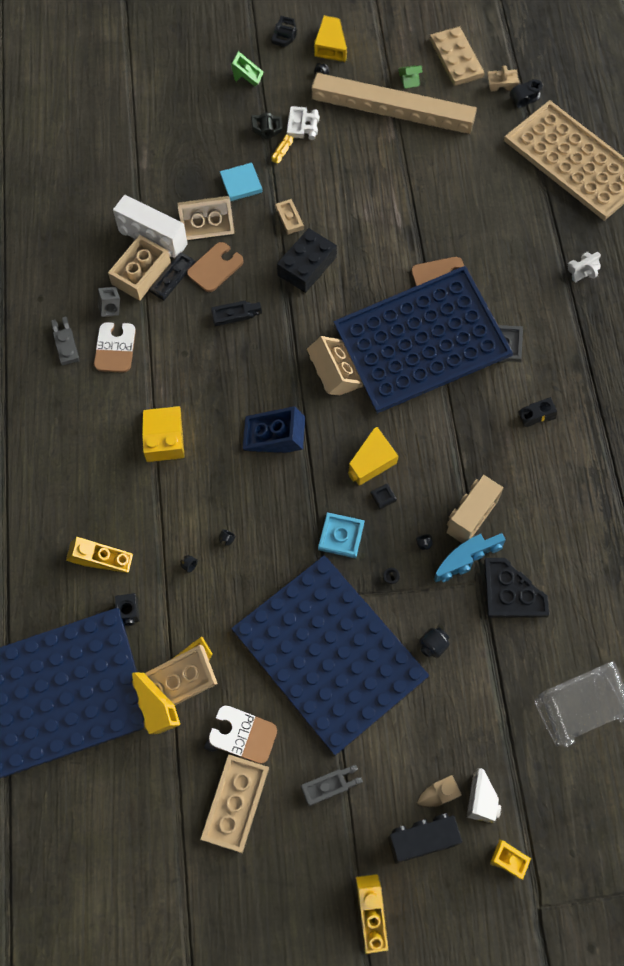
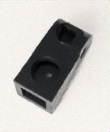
(538, 412)

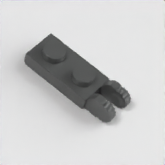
(65, 343)
(329, 785)

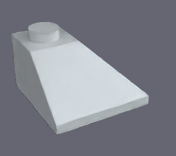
(483, 799)

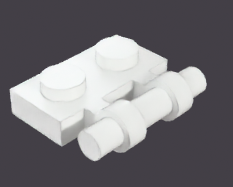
(297, 121)

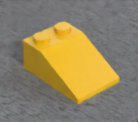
(162, 434)

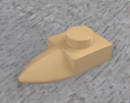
(440, 793)

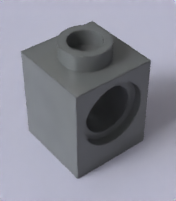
(108, 301)

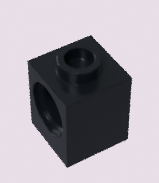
(125, 601)

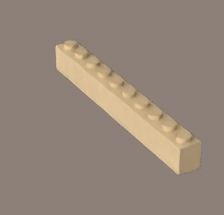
(393, 103)

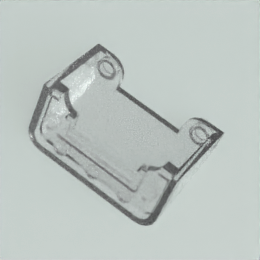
(582, 704)

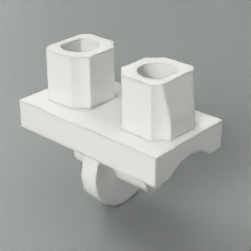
(586, 267)

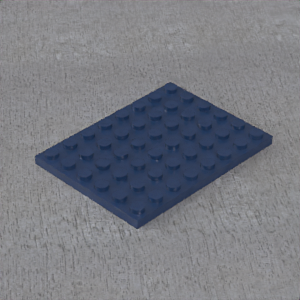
(422, 339)
(330, 654)
(66, 692)

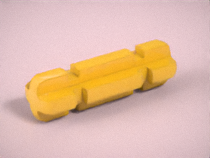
(282, 149)

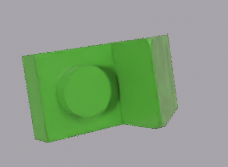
(245, 68)
(410, 75)

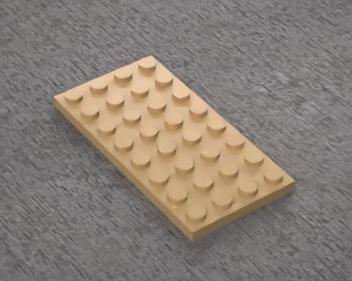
(572, 158)

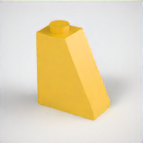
(330, 40)
(372, 458)

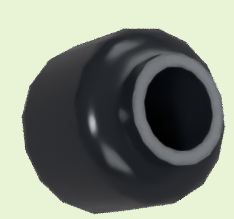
(434, 642)

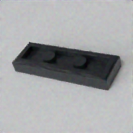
(172, 276)

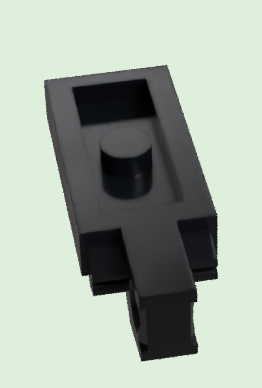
(235, 312)

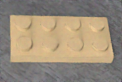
(457, 56)
(184, 675)
(235, 803)

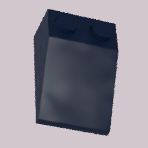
(275, 431)

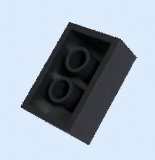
(307, 260)
(424, 838)

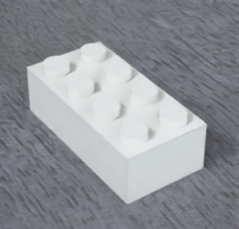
(139, 219)

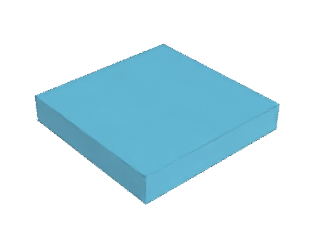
(241, 181)
(341, 535)

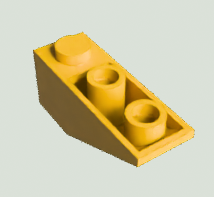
(98, 556)
(156, 707)
(372, 913)

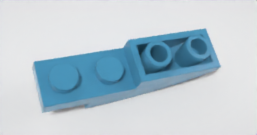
(462, 557)

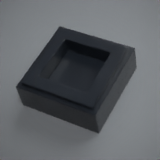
(383, 496)

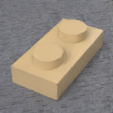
(289, 216)

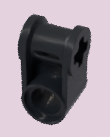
(526, 93)

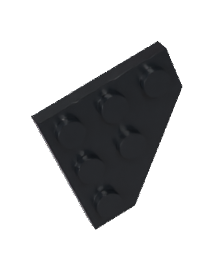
(511, 592)

